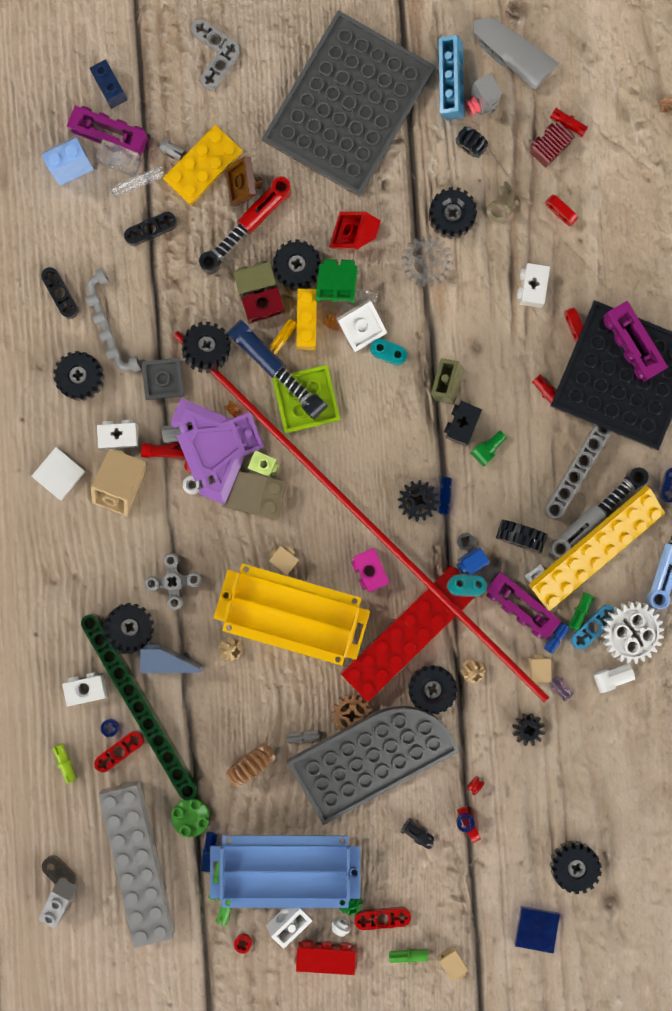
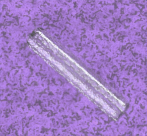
(137, 181)

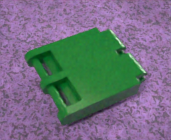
(337, 281)

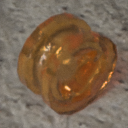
(331, 323)
(232, 408)

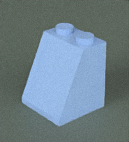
(67, 160)

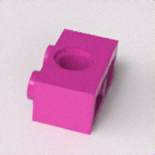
(372, 582)

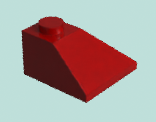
(354, 230)

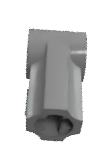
(169, 433)

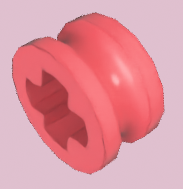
(472, 106)

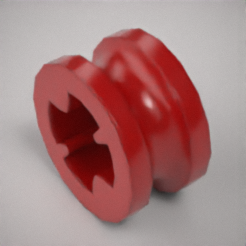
(475, 785)
(249, 943)

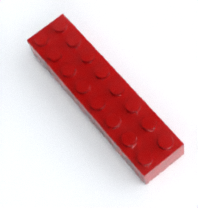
(403, 639)

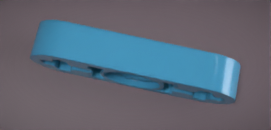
(600, 613)

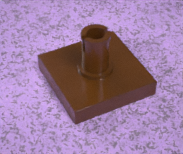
(241, 181)

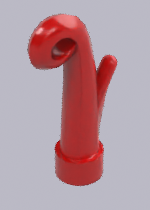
(165, 451)

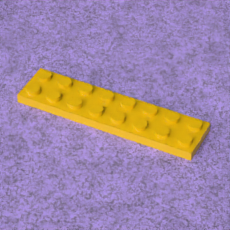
(597, 548)

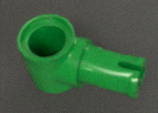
(485, 451)

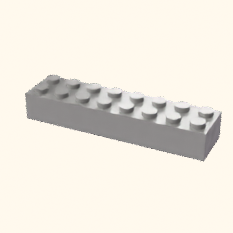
(137, 864)

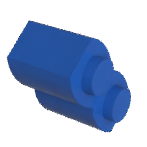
(472, 561)

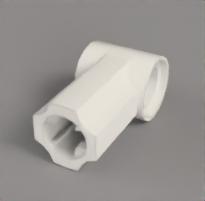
(609, 679)

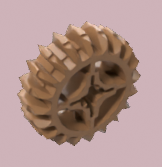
(250, 765)

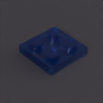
(537, 929)

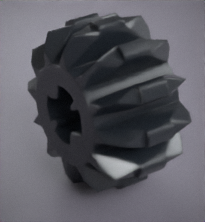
(471, 142)
(523, 735)

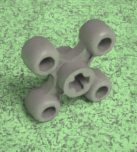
(164, 582)

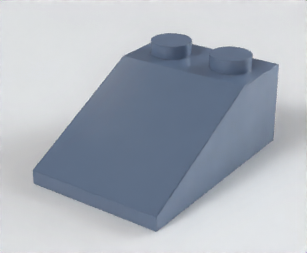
(164, 660)

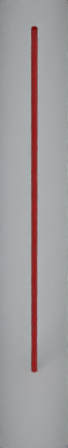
(376, 531)

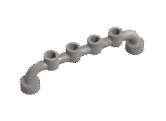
(100, 318)

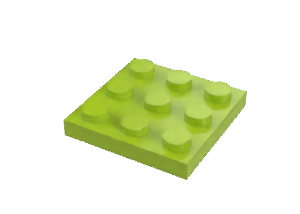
(316, 381)

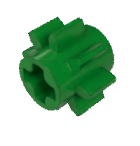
(353, 906)

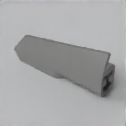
(514, 51)

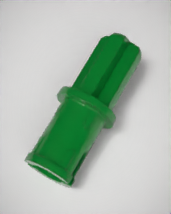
(581, 611)

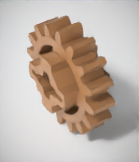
(352, 707)

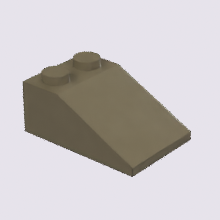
(256, 495)

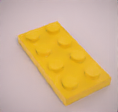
(202, 165)

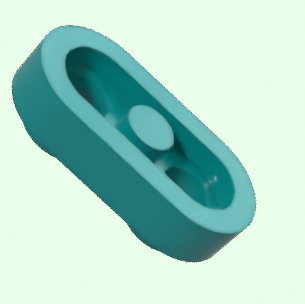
(387, 353)
(468, 585)

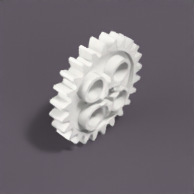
(618, 642)

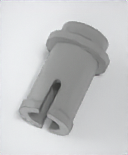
(169, 148)

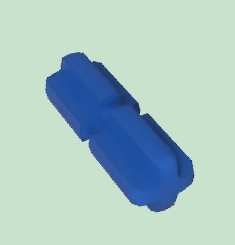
(554, 641)

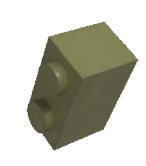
(254, 278)
(447, 381)

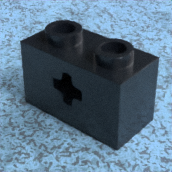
(470, 415)

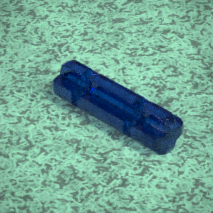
(445, 495)

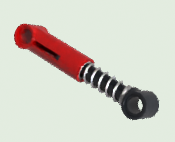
(247, 223)

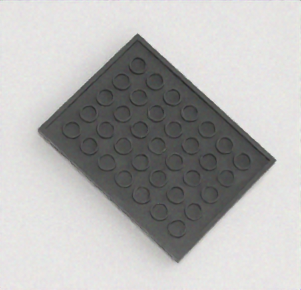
(348, 103)

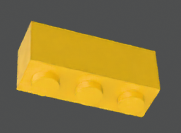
(306, 319)

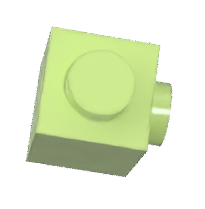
(263, 464)

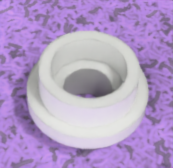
(187, 489)
(340, 927)

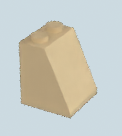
(118, 482)

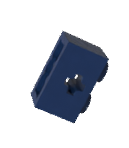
(108, 84)

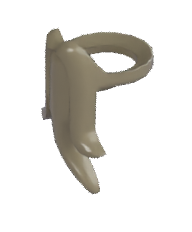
(505, 201)

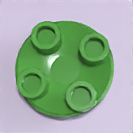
(190, 817)

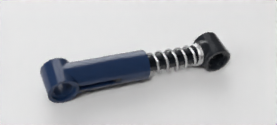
(274, 366)

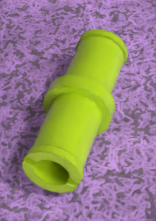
(64, 763)

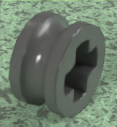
(460, 543)

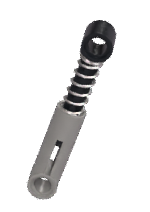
(597, 514)

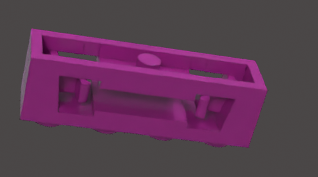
(80, 124)
(618, 319)
(546, 626)

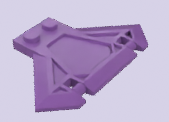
(214, 446)

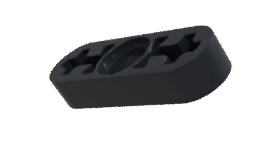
(135, 229)
(48, 284)

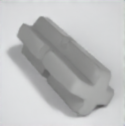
(307, 736)

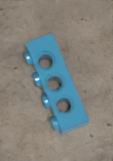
(451, 77)

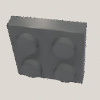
(162, 379)

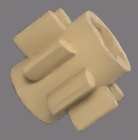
(229, 649)
(473, 670)

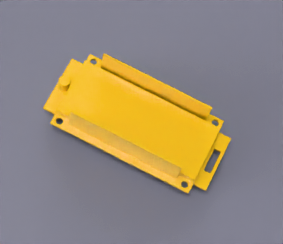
(291, 614)

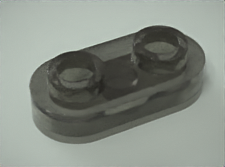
(60, 870)

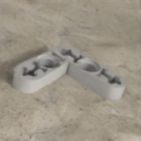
(221, 49)

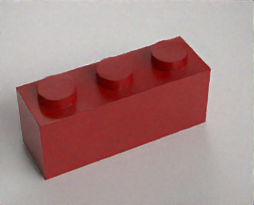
(326, 957)

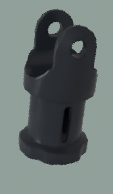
(417, 833)

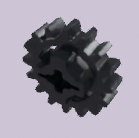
(422, 492)

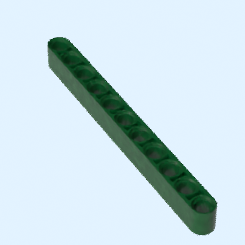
(140, 716)

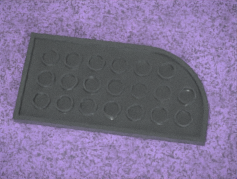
(370, 758)

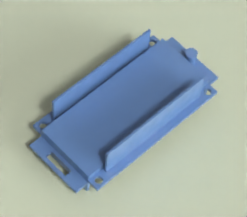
(285, 871)

